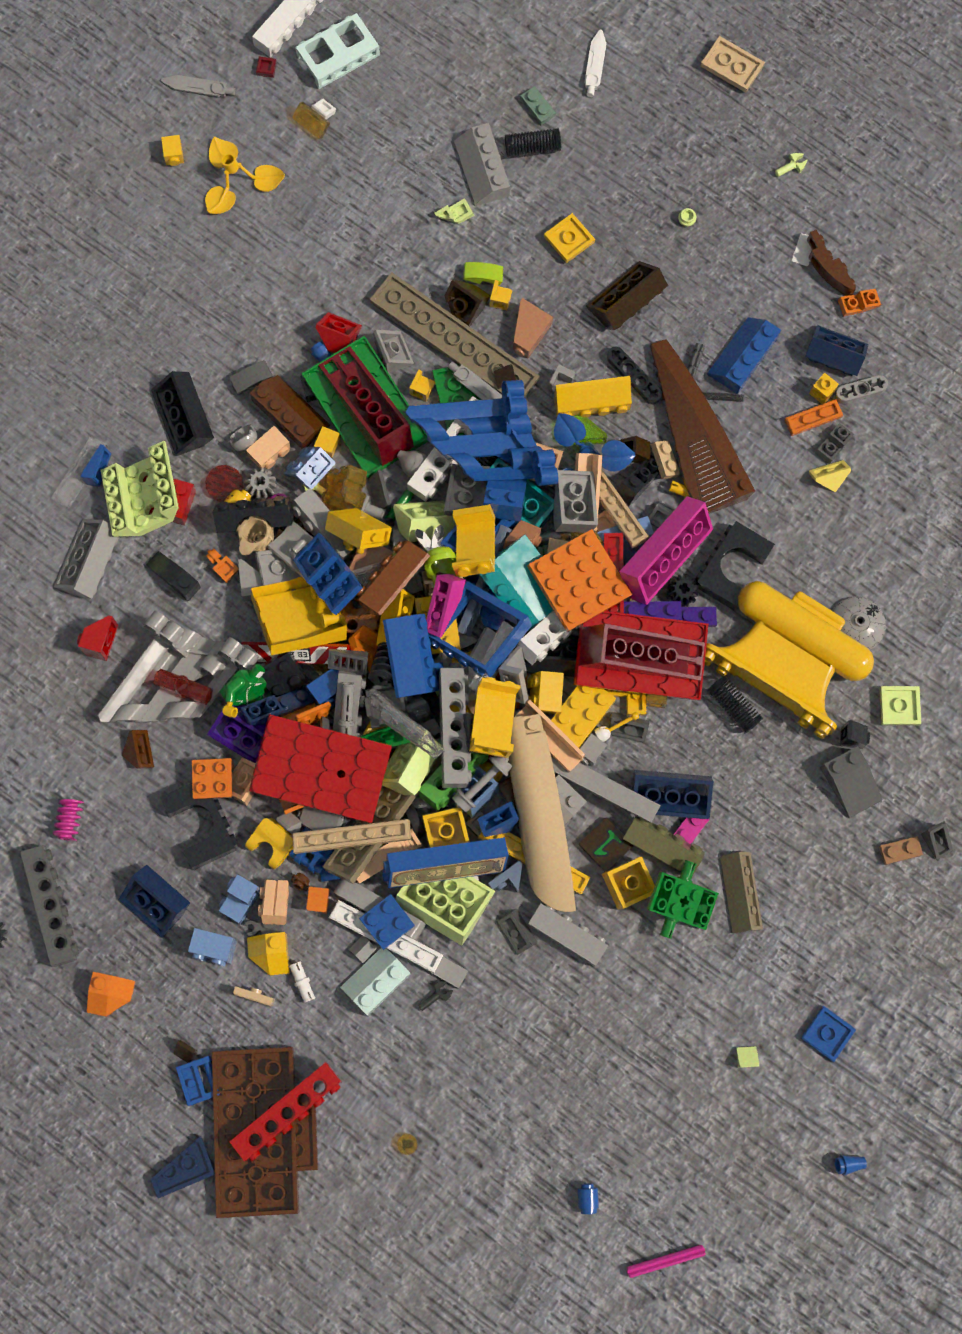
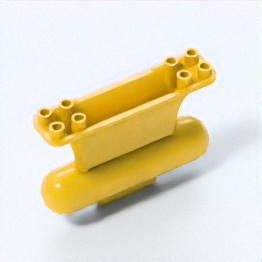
(792, 652)

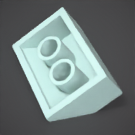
(375, 980)

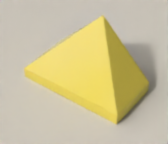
(831, 475)

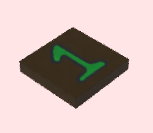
(605, 845)

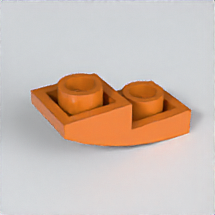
(859, 303)

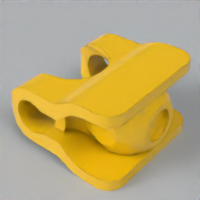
(279, 838)

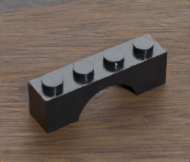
(276, 511)

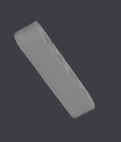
(366, 900)

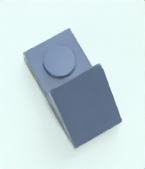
(512, 875)

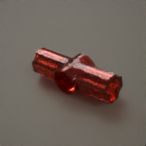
(173, 683)

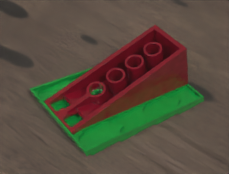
(364, 406)

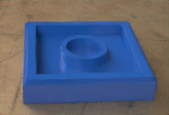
(828, 1033)

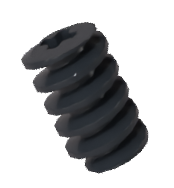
(381, 670)

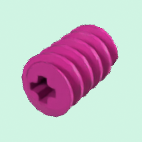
(67, 819)

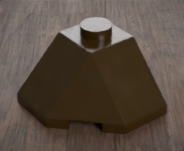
(466, 301)

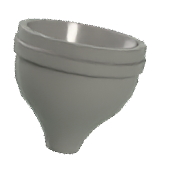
(411, 461)

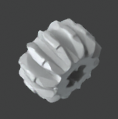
(260, 477)

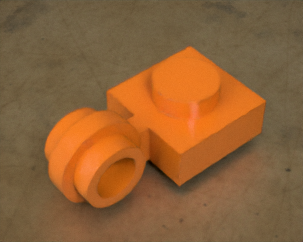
(224, 568)

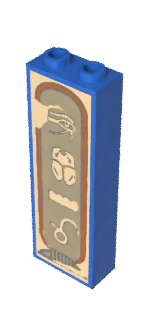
(445, 862)

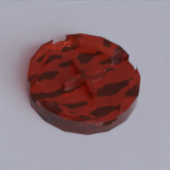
(223, 481)

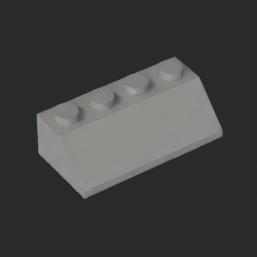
(482, 165)
(87, 559)

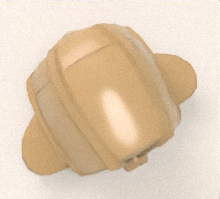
(254, 535)

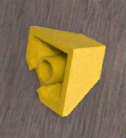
(270, 952)

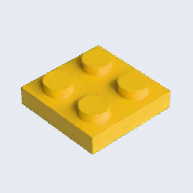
(569, 237)

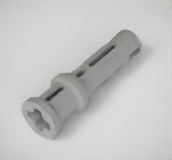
(343, 722)

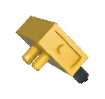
(359, 529)

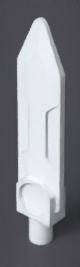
(595, 63)

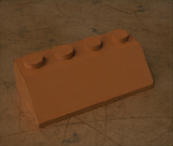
(391, 577)

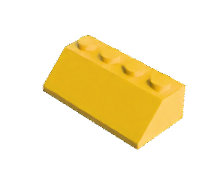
(594, 397)

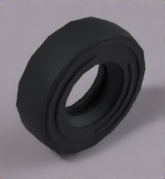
(415, 821)

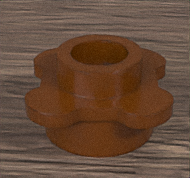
(300, 881)

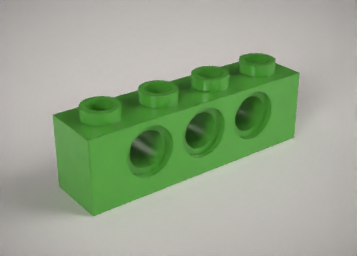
(440, 798)

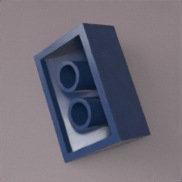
(836, 351)
(154, 900)

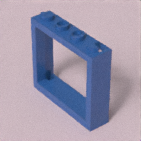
(503, 609)

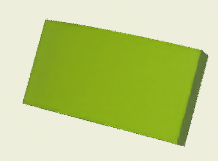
(479, 271)

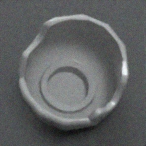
(243, 438)

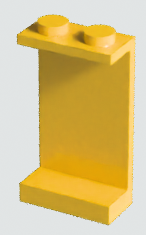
(474, 541)
(493, 717)

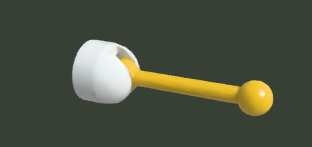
(604, 733)

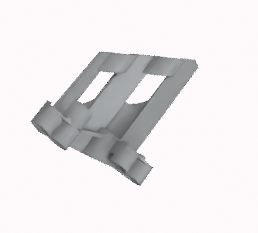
(180, 653)

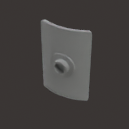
(290, 544)

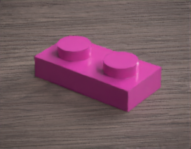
(691, 828)

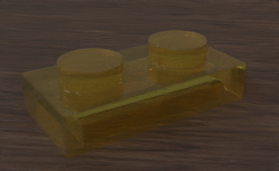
(311, 120)

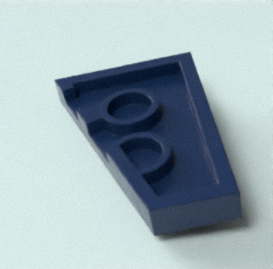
(184, 1170)

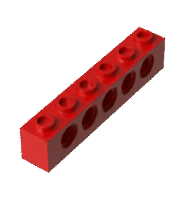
(242, 1141)

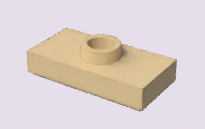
(254, 995)

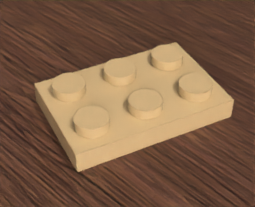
(732, 64)

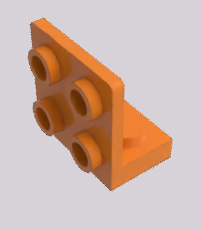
(310, 714)
(212, 778)

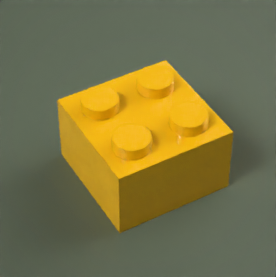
(546, 691)
(446, 828)
(629, 883)

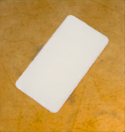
(802, 251)

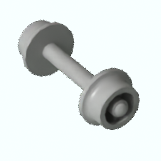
(464, 799)

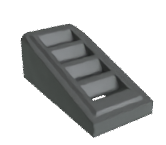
(353, 668)

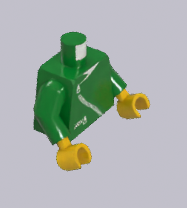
(243, 689)

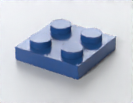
(387, 922)

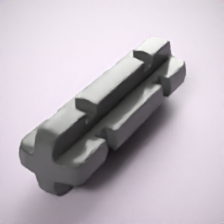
(695, 359)

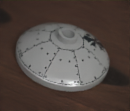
(874, 623)

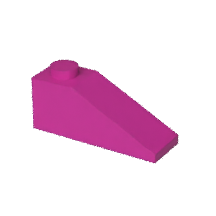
(444, 601)

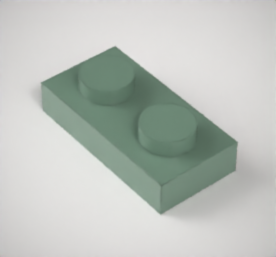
(537, 105)

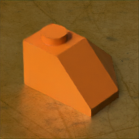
(108, 993)

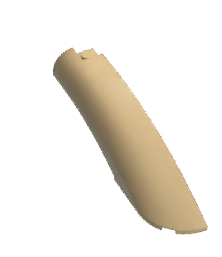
(540, 815)

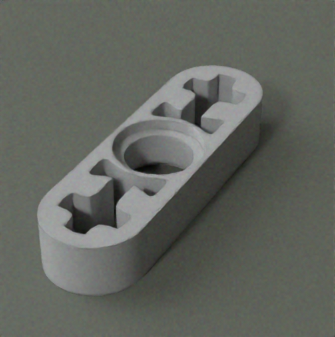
(876, 390)

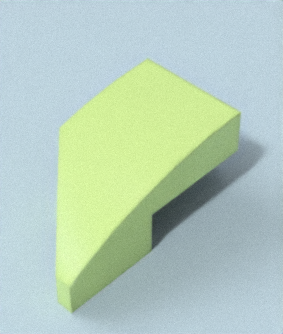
(456, 213)

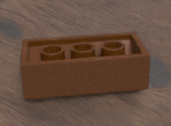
(288, 410)

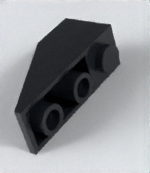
(638, 481)

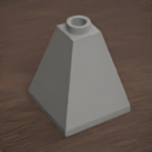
(319, 819)

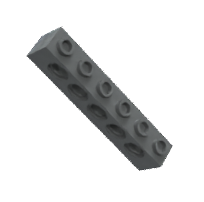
(31, 859)

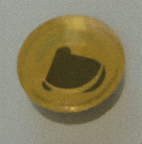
(407, 1144)

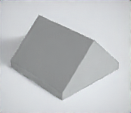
(392, 350)

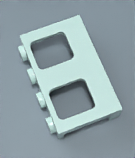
(344, 58)

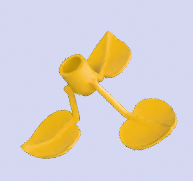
(224, 154)

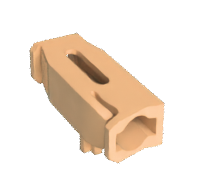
(376, 863)

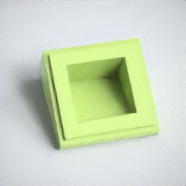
(747, 1057)

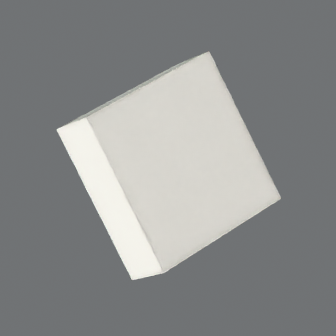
(324, 108)

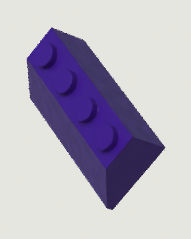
(238, 734)

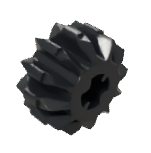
(690, 590)

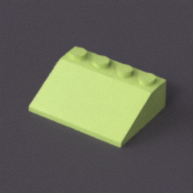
(447, 905)

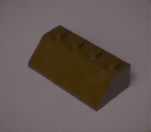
(627, 295)

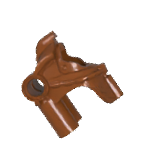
(358, 617)

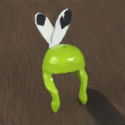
(440, 556)

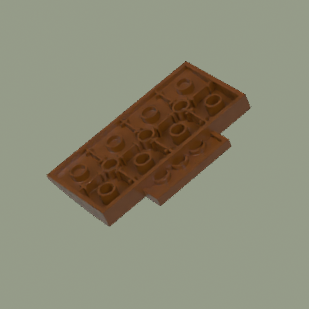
(248, 1087)

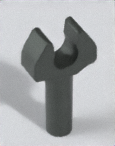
(435, 996)

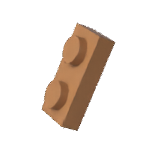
(901, 850)

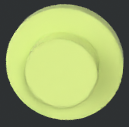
(687, 217)

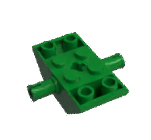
(681, 900)

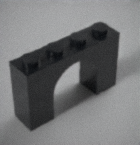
(737, 539)
(219, 841)

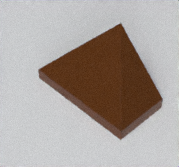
(138, 749)

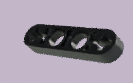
(636, 373)

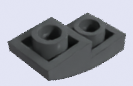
(250, 376)
(834, 443)

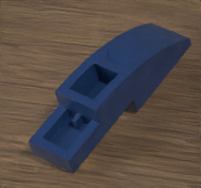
(257, 712)

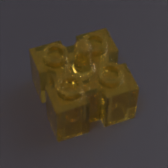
(344, 488)

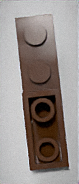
(831, 270)

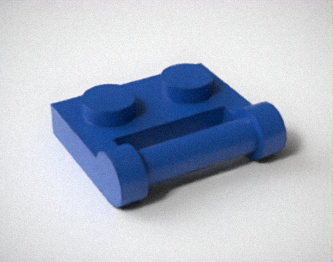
(192, 1081)

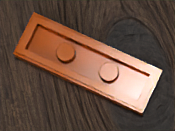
(813, 417)

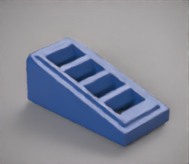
(92, 473)

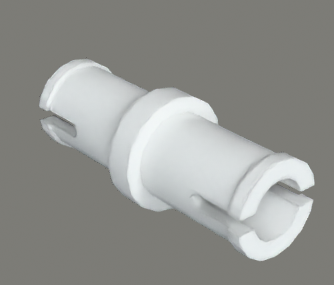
(302, 982)

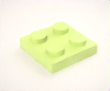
(900, 705)

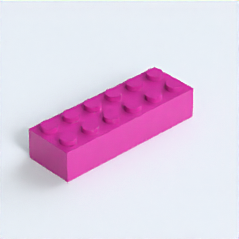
(667, 550)

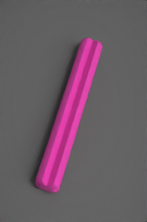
(665, 1261)

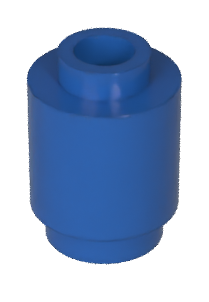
(588, 1198)

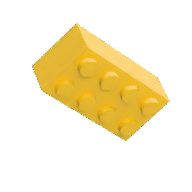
(583, 713)

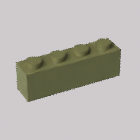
(663, 844)

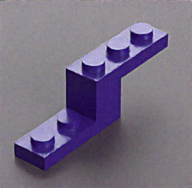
(674, 611)

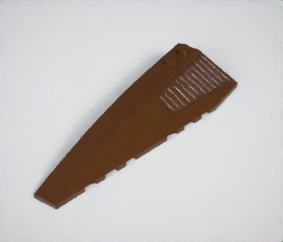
(705, 453)

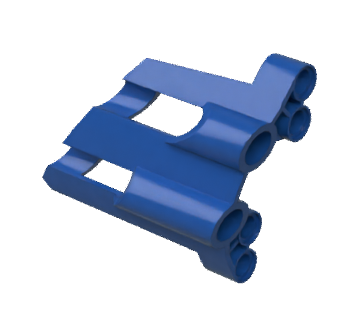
(498, 429)

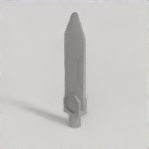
(198, 85)
(473, 382)

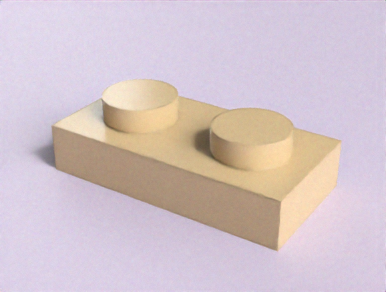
(665, 459)

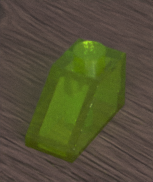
(593, 433)

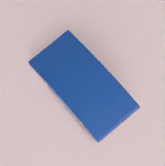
(327, 573)

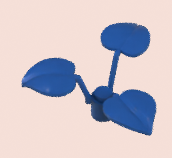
(615, 453)

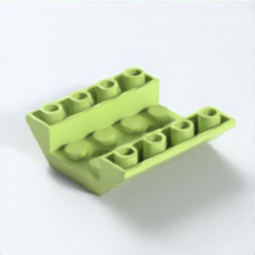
(131, 498)

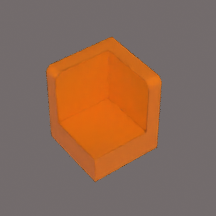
(318, 899)

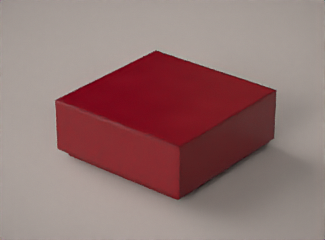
(266, 67)

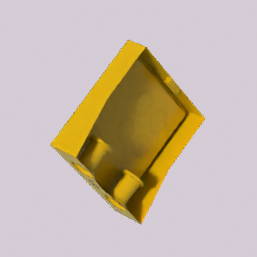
(295, 617)

